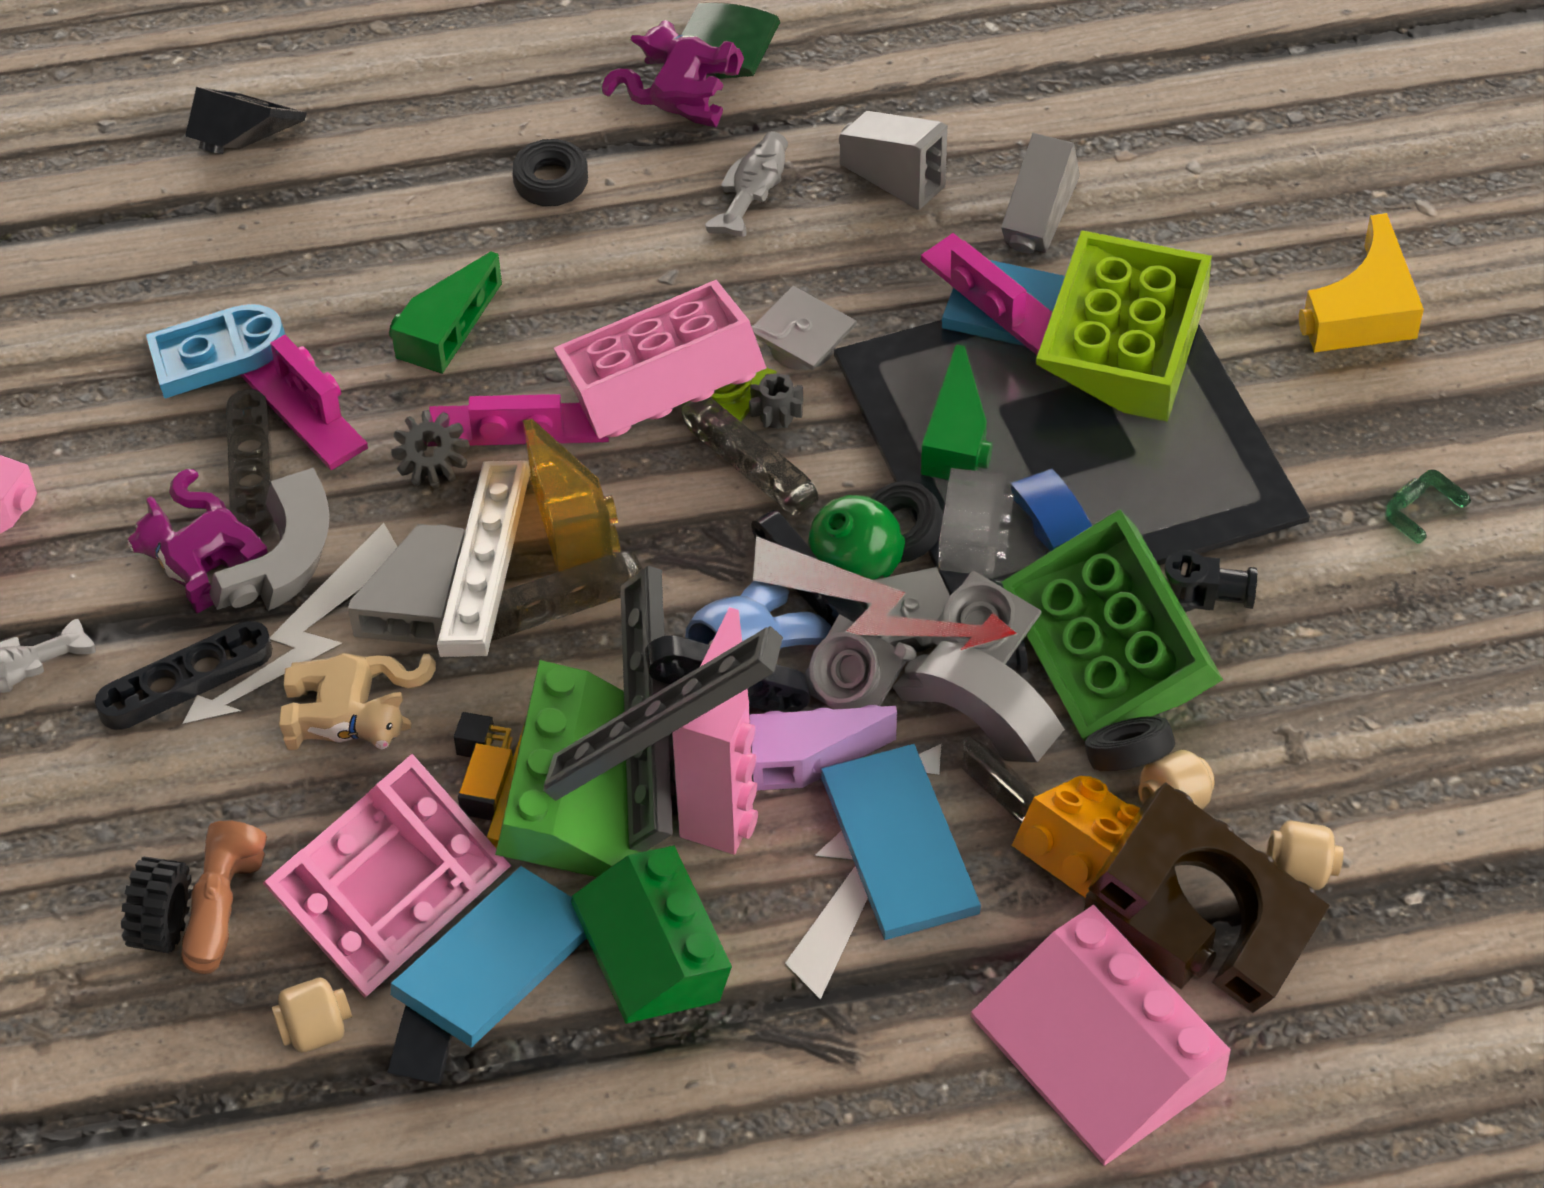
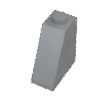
(897, 154)
(1040, 193)
(410, 589)

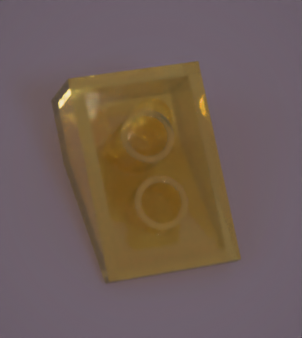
(569, 502)

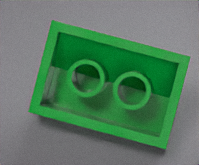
(652, 936)

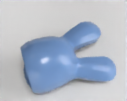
(754, 614)

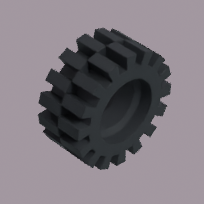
(156, 904)

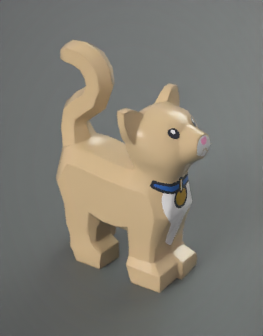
(342, 699)

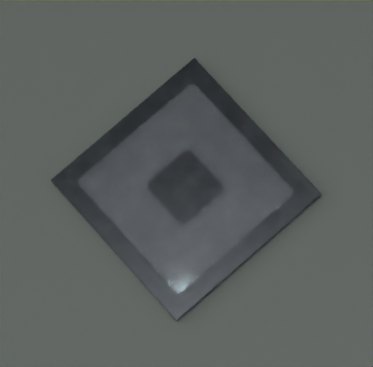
(1180, 481)

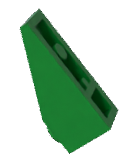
(444, 314)
(957, 424)

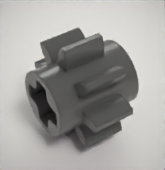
(776, 401)

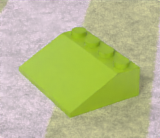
(1126, 322)

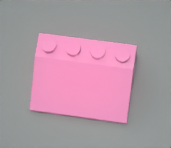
(660, 359)
(717, 763)
(1102, 1035)

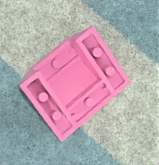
(387, 875)

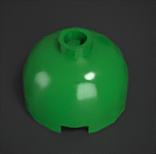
(857, 536)

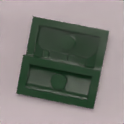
(743, 25)

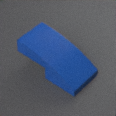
(1052, 508)

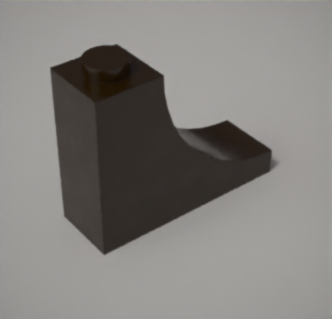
(1166, 932)

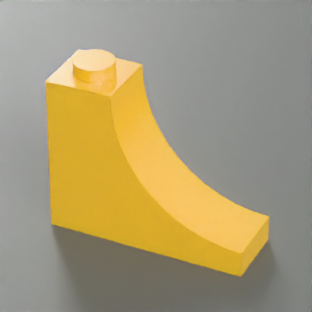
(1368, 305)

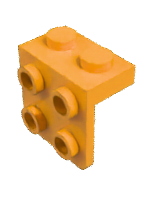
(1074, 830)

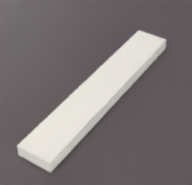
(484, 559)

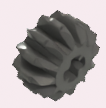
(415, 443)

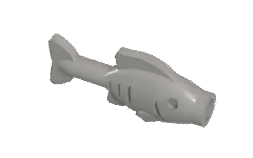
(751, 180)
(26, 661)

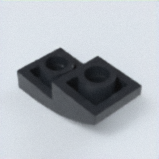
(419, 1049)

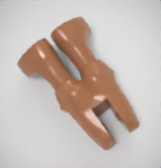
(229, 850)

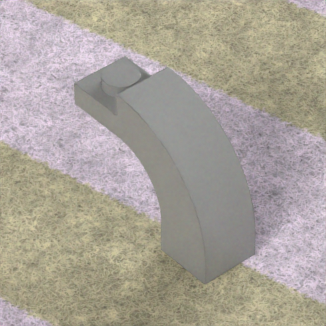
(302, 519)
(988, 693)

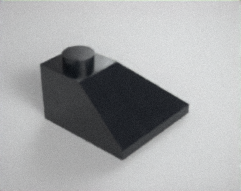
(235, 120)

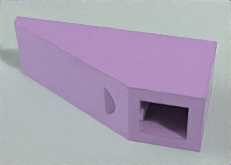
(798, 744)

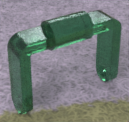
(1412, 491)

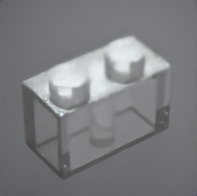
(973, 522)

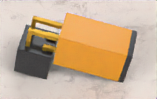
(487, 764)

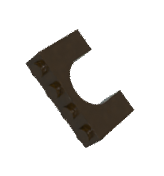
(1273, 906)

